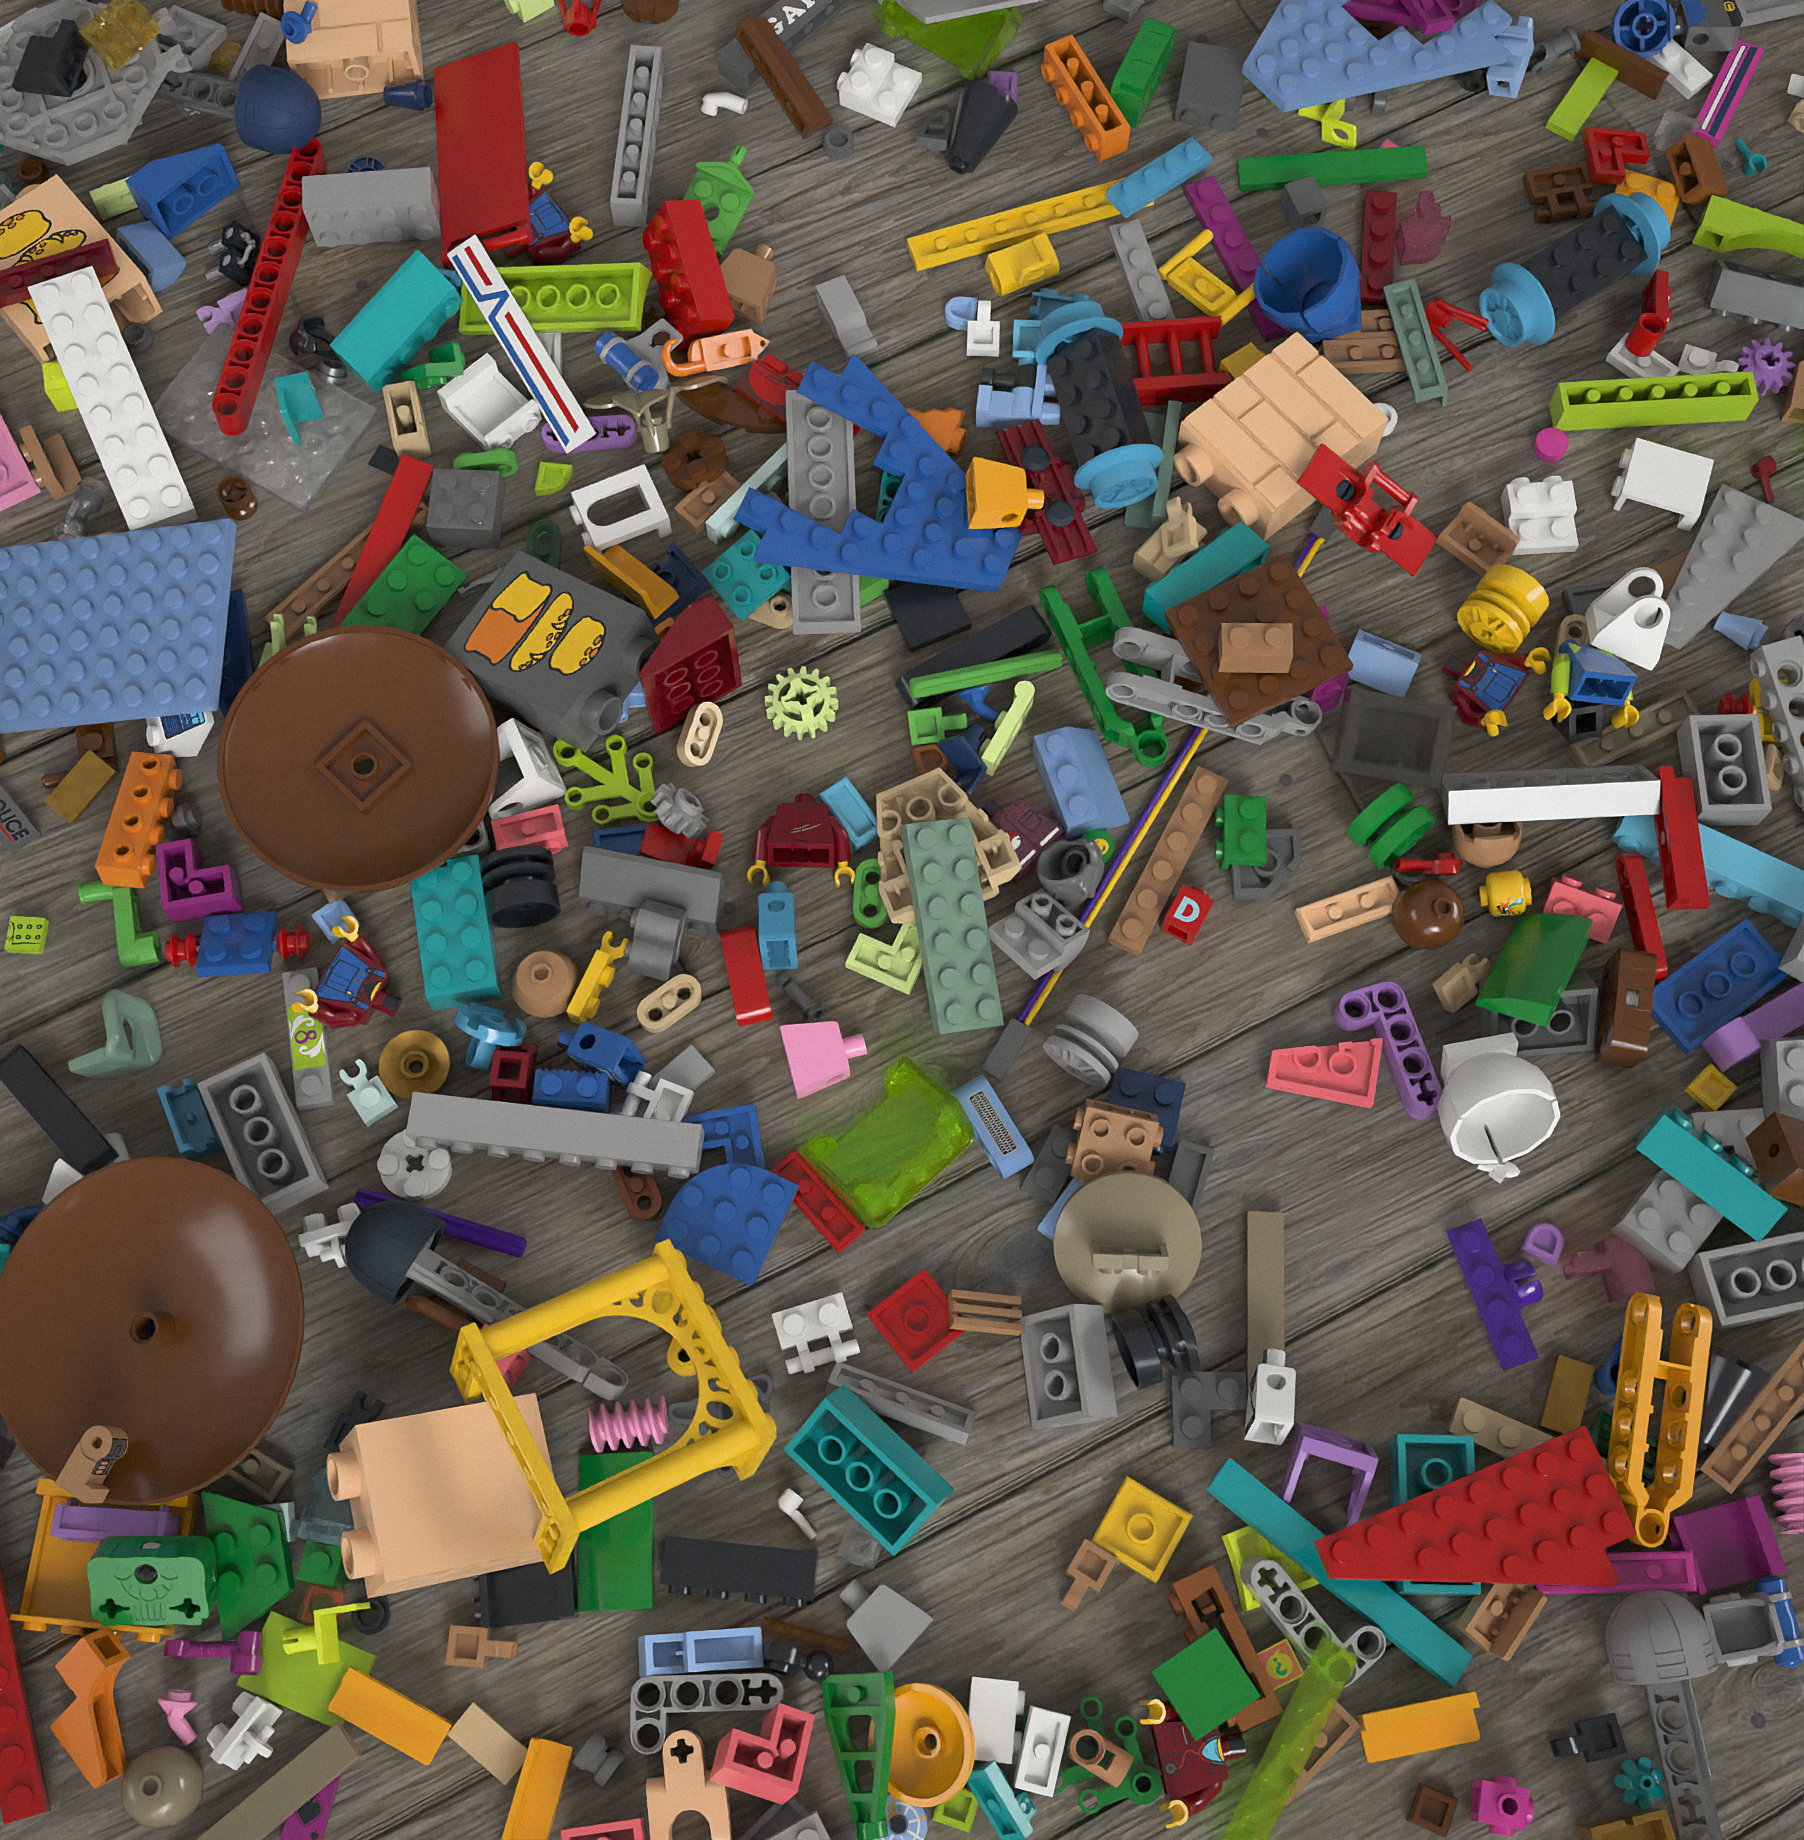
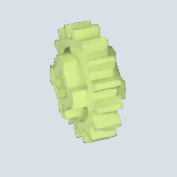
(803, 688)

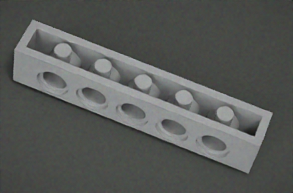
(637, 136)
(1765, 663)

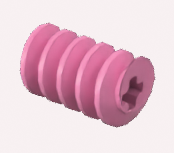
(628, 1425)
(1792, 1489)

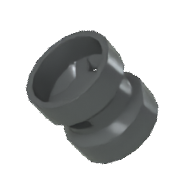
(600, 1759)

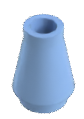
(1742, 630)

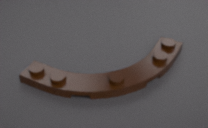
(712, 400)

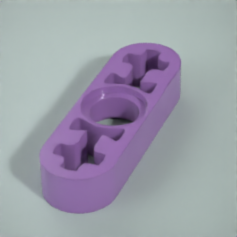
(611, 422)

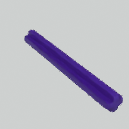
(458, 1227)

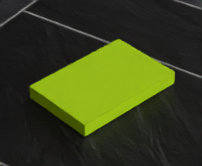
(298, 1678)

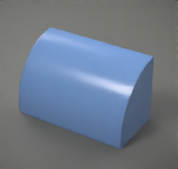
(151, 254)

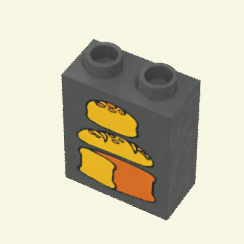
(554, 650)

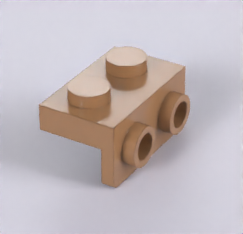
(52, 462)
(1478, 539)
(1501, 1617)

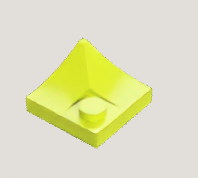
(1248, 1542)

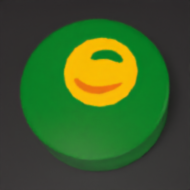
(1103, 840)

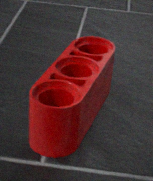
(745, 975)

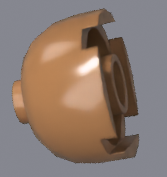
(1487, 843)

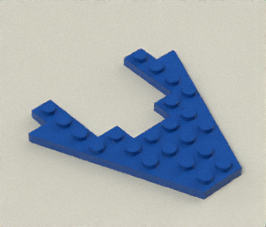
(926, 523)

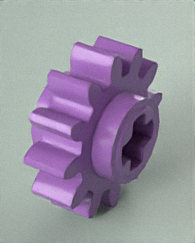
(1768, 365)

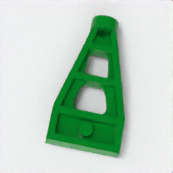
(862, 1695)

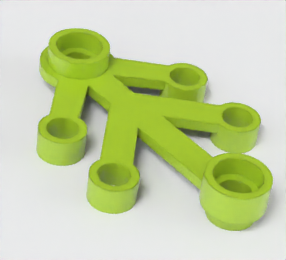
(613, 784)

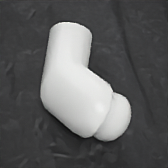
(723, 99)

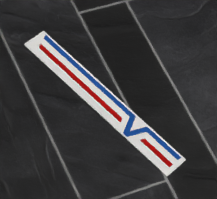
(521, 344)

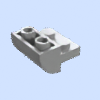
(1040, 934)

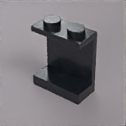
(527, 1595)

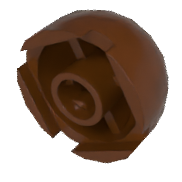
(1428, 914)

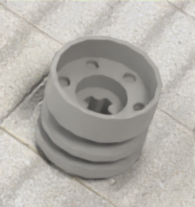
(1091, 1040)

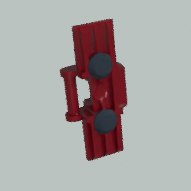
(1060, 517)

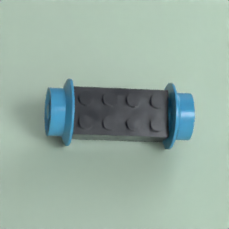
(1615, 242)
(1099, 405)

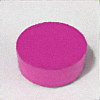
(1550, 444)

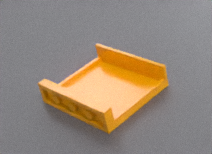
(57, 1573)

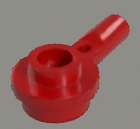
(1442, 865)

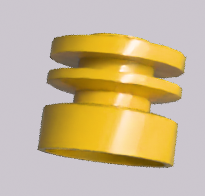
(1503, 608)

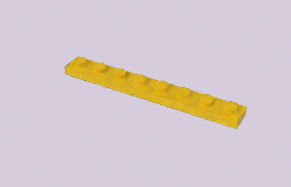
(1011, 226)

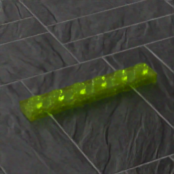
(1291, 1743)

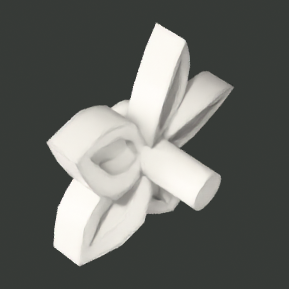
(1500, 1170)

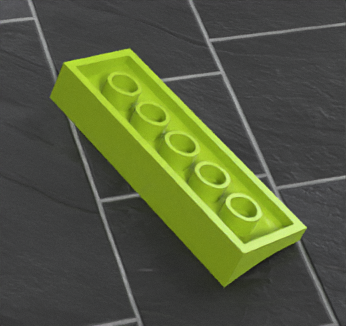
(569, 298)

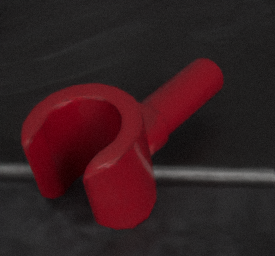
(1761, 471)

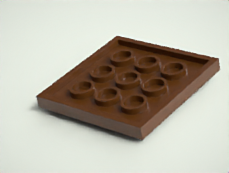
(1258, 596)

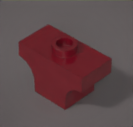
(513, 1073)

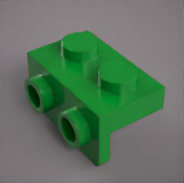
(444, 364)
(1241, 831)

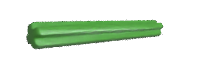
(985, 673)

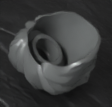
(1070, 870)

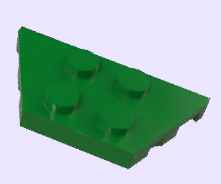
(250, 1559)

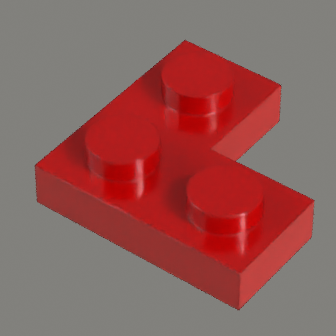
(1609, 149)

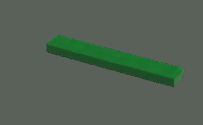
(1333, 167)

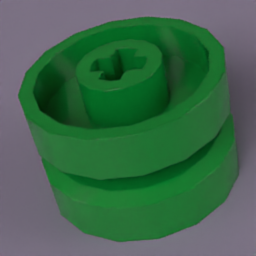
(1390, 825)

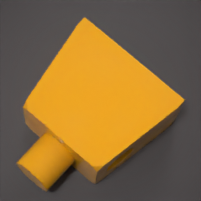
(998, 495)

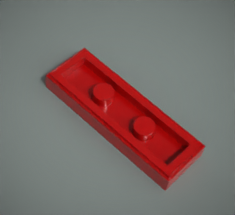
(819, 1203)

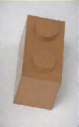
(1255, 647)

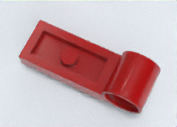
(1654, 316)

